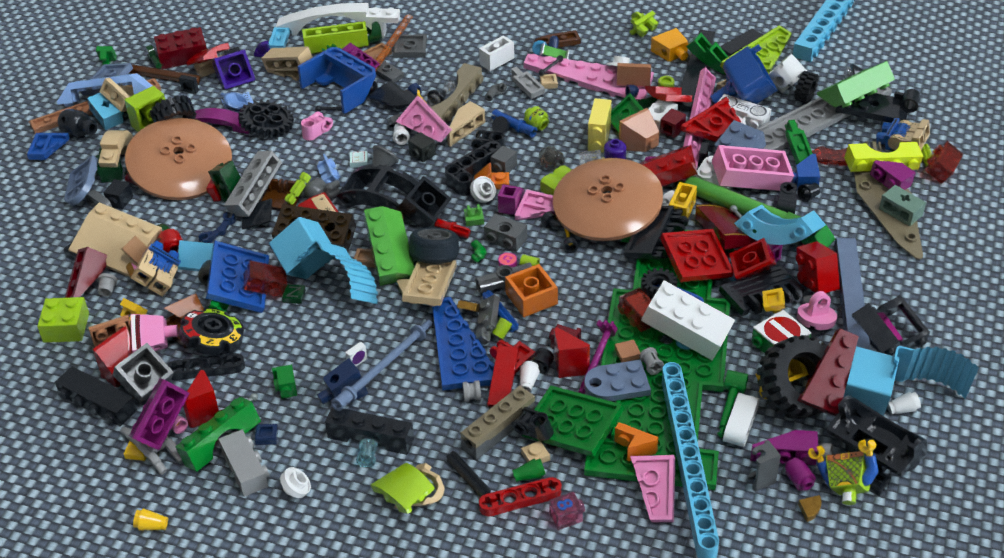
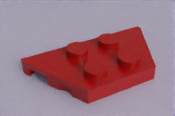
(712, 121)

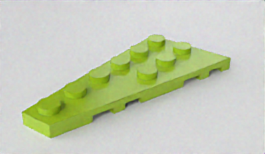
(772, 46)

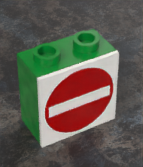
(776, 329)

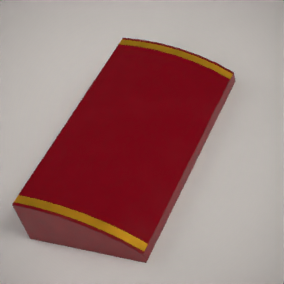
(722, 222)

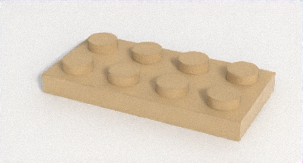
(429, 283)

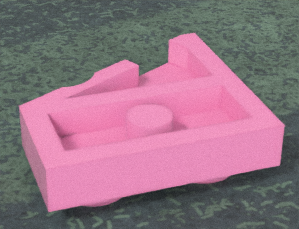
(534, 205)

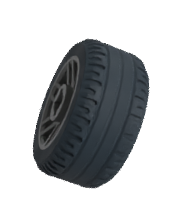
(433, 245)

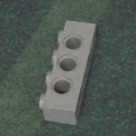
(253, 184)

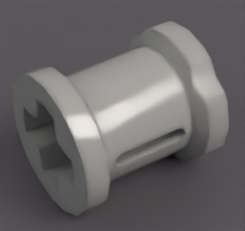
(650, 358)

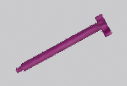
(608, 330)

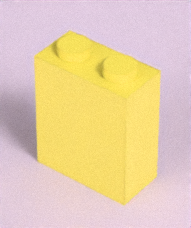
(599, 124)

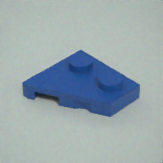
(46, 144)

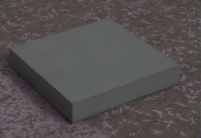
(410, 46)

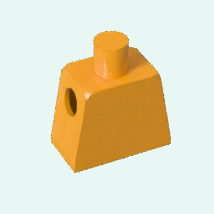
(670, 45)

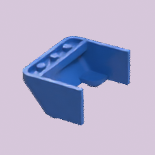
(342, 68)

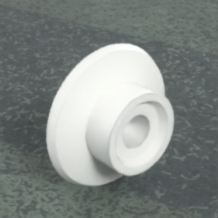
(618, 59)

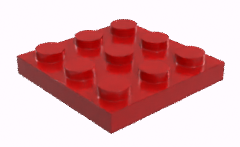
(696, 255)

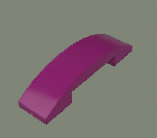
(221, 117)

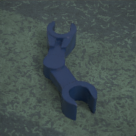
(208, 237)

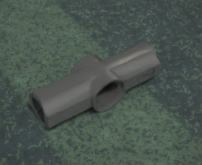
(497, 279)

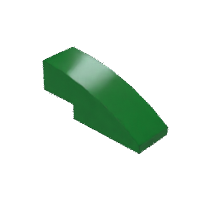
(709, 54)

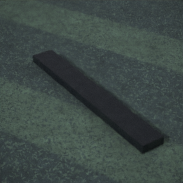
(692, 74)

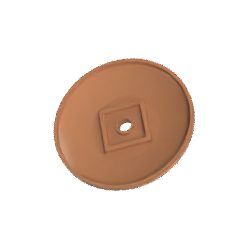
(173, 176)
(601, 216)

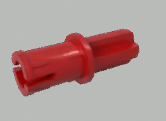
(459, 230)

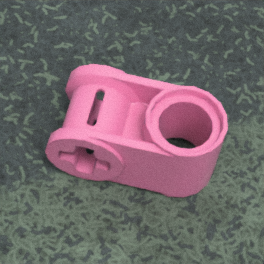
(315, 126)

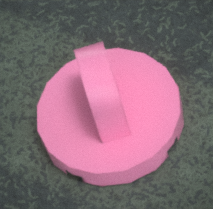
(817, 314)

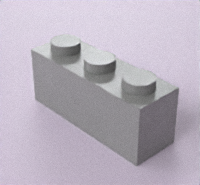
(244, 462)

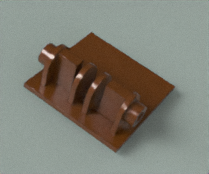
(277, 192)

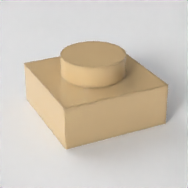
(537, 451)

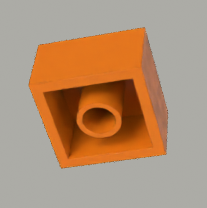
(531, 290)

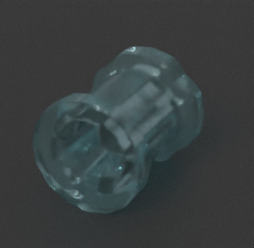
(367, 451)

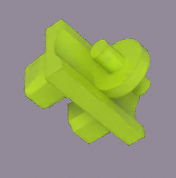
(641, 22)

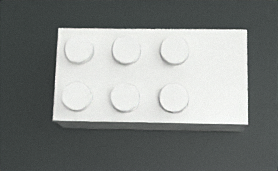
(688, 320)

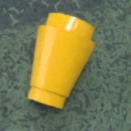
(149, 520)

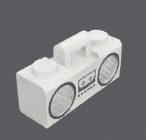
(751, 113)

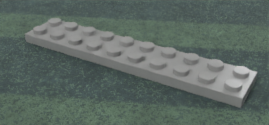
(809, 117)

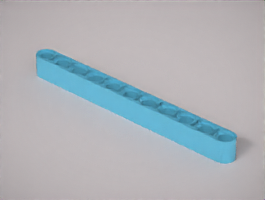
(689, 462)

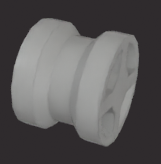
(471, 391)

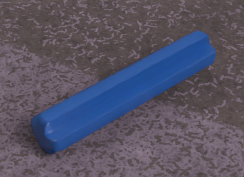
(503, 312)

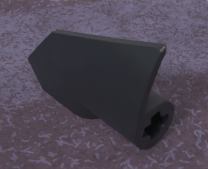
(393, 95)

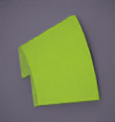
(403, 487)

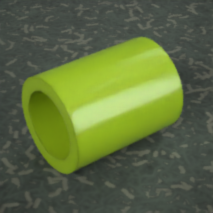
(526, 259)
(502, 328)

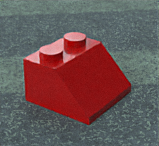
(752, 259)

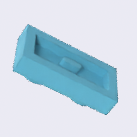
(279, 37)

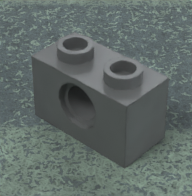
(505, 232)

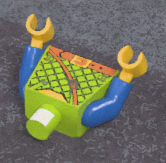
(848, 472)

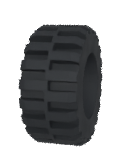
(775, 377)

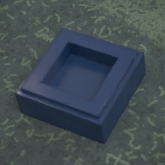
(266, 434)

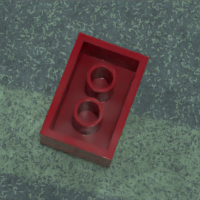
(178, 47)

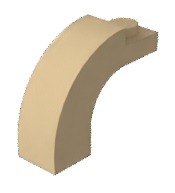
(113, 145)

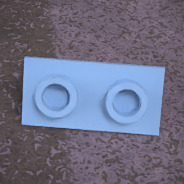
(327, 170)

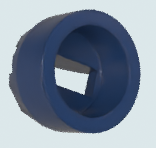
(633, 89)

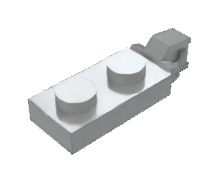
(527, 83)

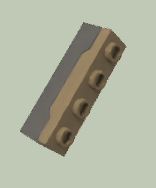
(495, 423)

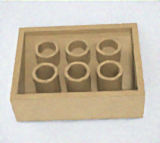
(109, 231)

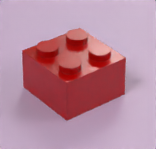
(817, 267)

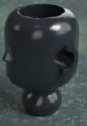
(76, 123)

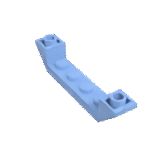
(72, 90)

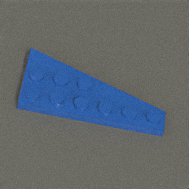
(459, 351)

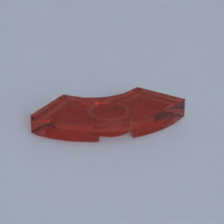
(826, 155)

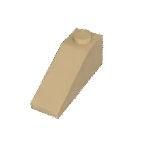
(465, 121)

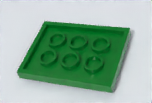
(578, 419)

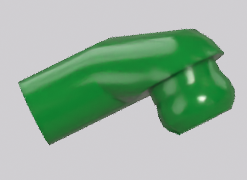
(479, 251)

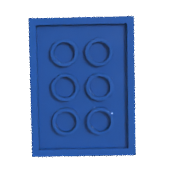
(227, 277)

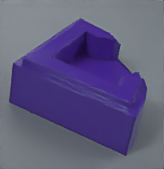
(261, 49)

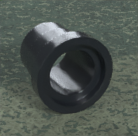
(808, 191)

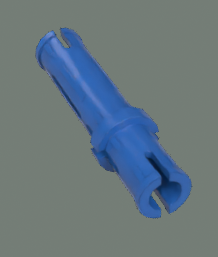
(519, 125)

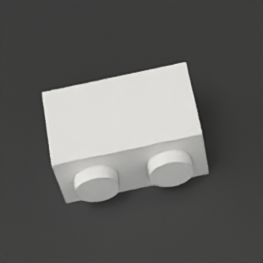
(496, 53)

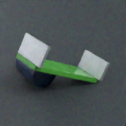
(552, 48)

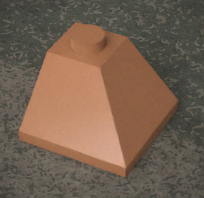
(639, 132)

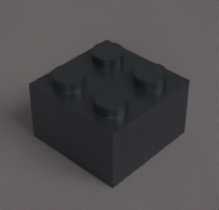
(424, 203)

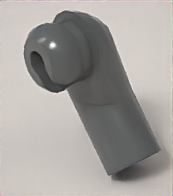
(495, 90)

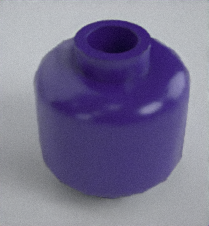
(615, 149)

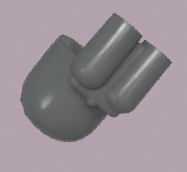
(318, 186)

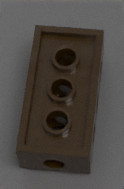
(337, 226)

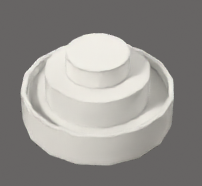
(483, 189)
(295, 482)

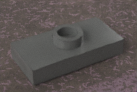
(389, 72)

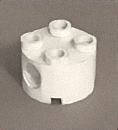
(786, 73)

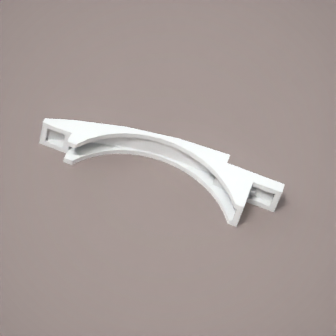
(356, 11)

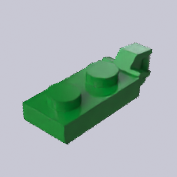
(797, 141)

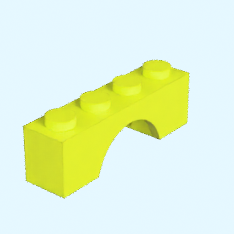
(861, 157)

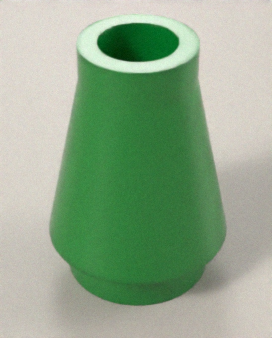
(529, 471)

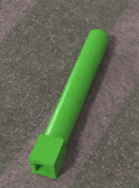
(727, 198)

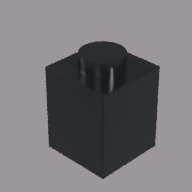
(119, 193)

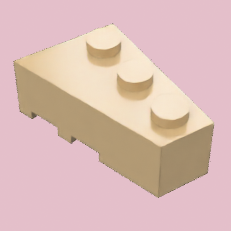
(286, 60)

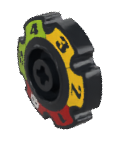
(211, 331)

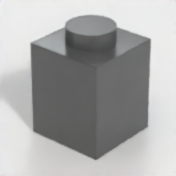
(504, 160)

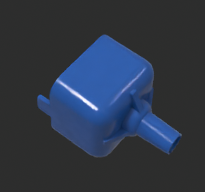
(746, 77)

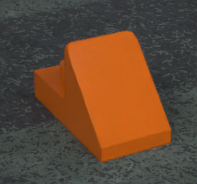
(498, 178)
(637, 441)

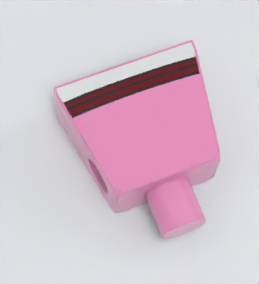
(151, 330)

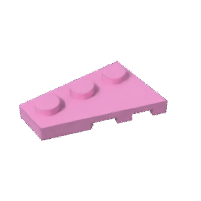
(423, 119)
(657, 485)

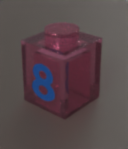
(566, 510)

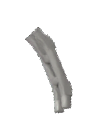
(151, 452)

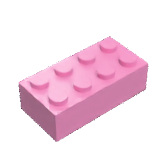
(751, 167)

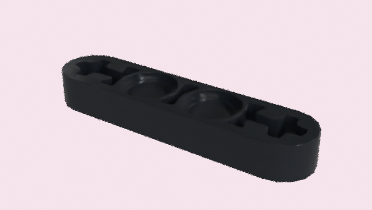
(205, 364)

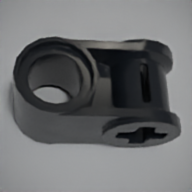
(488, 136)
(787, 197)
(533, 424)

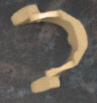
(435, 478)

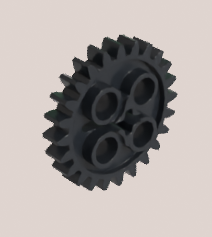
(265, 118)

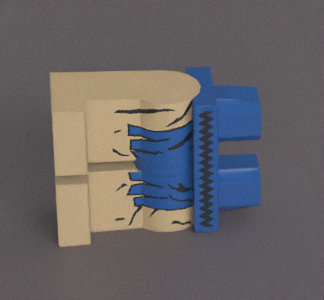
(903, 131)
(157, 267)

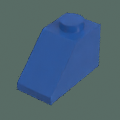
(807, 171)

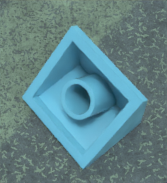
(193, 254)

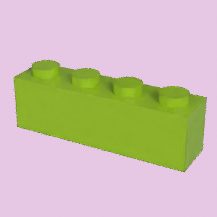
(339, 35)

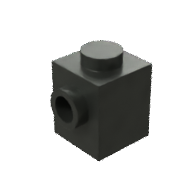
(421, 147)

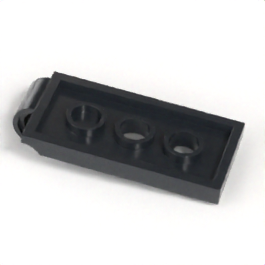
(884, 107)

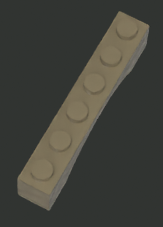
(467, 81)

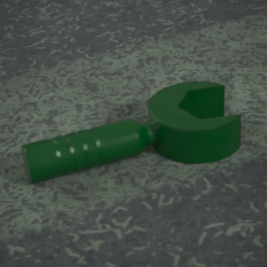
(152, 56)

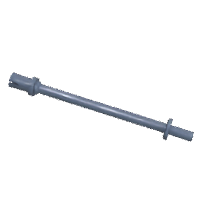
(349, 394)

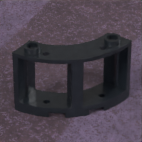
(354, 194)
(878, 331)

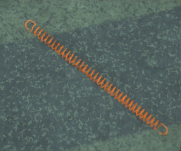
(400, 33)

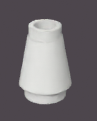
(400, 134)
(528, 374)
(905, 403)

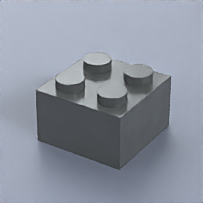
(141, 372)

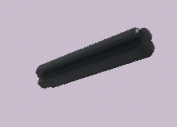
(467, 474)

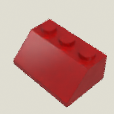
(673, 165)

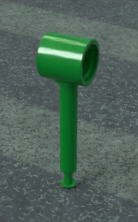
(735, 383)

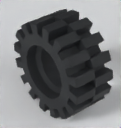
(806, 87)
(654, 278)

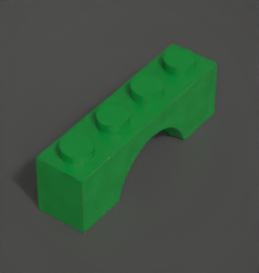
(198, 447)

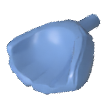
(234, 100)

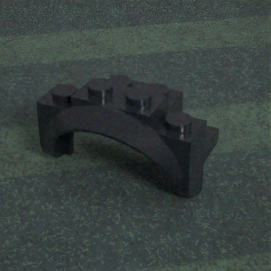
(895, 446)

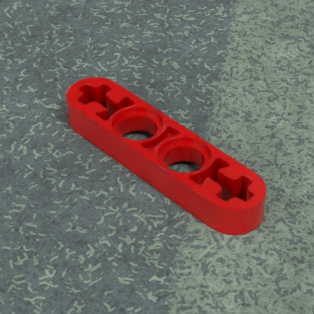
(518, 493)

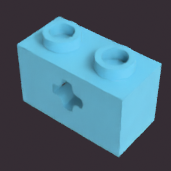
(105, 111)

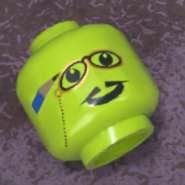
(536, 117)

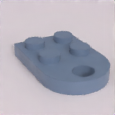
(81, 181)
(618, 381)

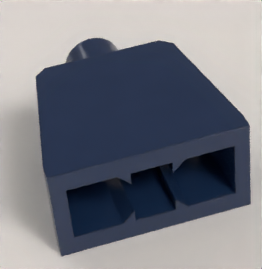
(343, 375)

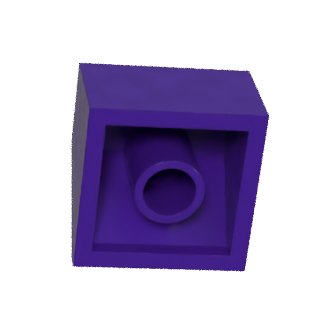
(233, 69)

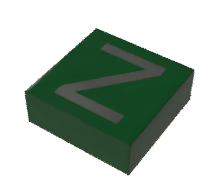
(293, 294)

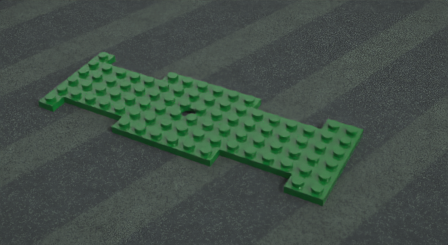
(650, 411)

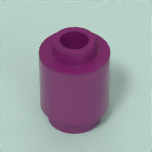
(800, 474)

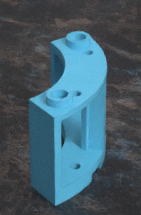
(777, 229)

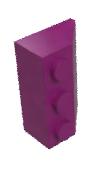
(159, 414)

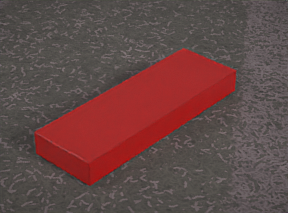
(503, 374)

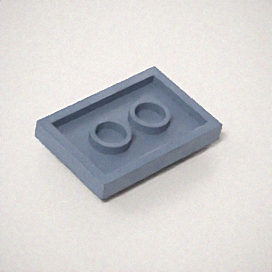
(108, 70)

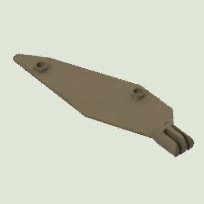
(871, 193)

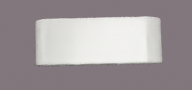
(741, 420)

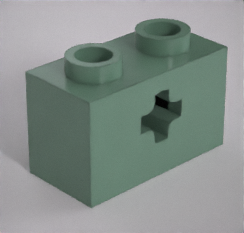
(902, 205)

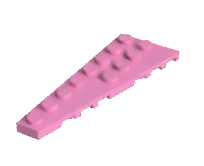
(587, 75)

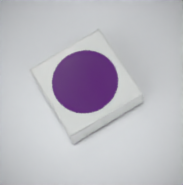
(357, 354)

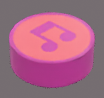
(507, 259)

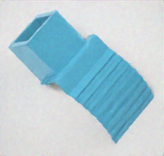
(306, 248)
(874, 372)

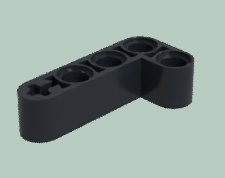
(460, 172)

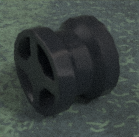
(543, 358)

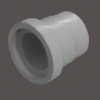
(106, 284)

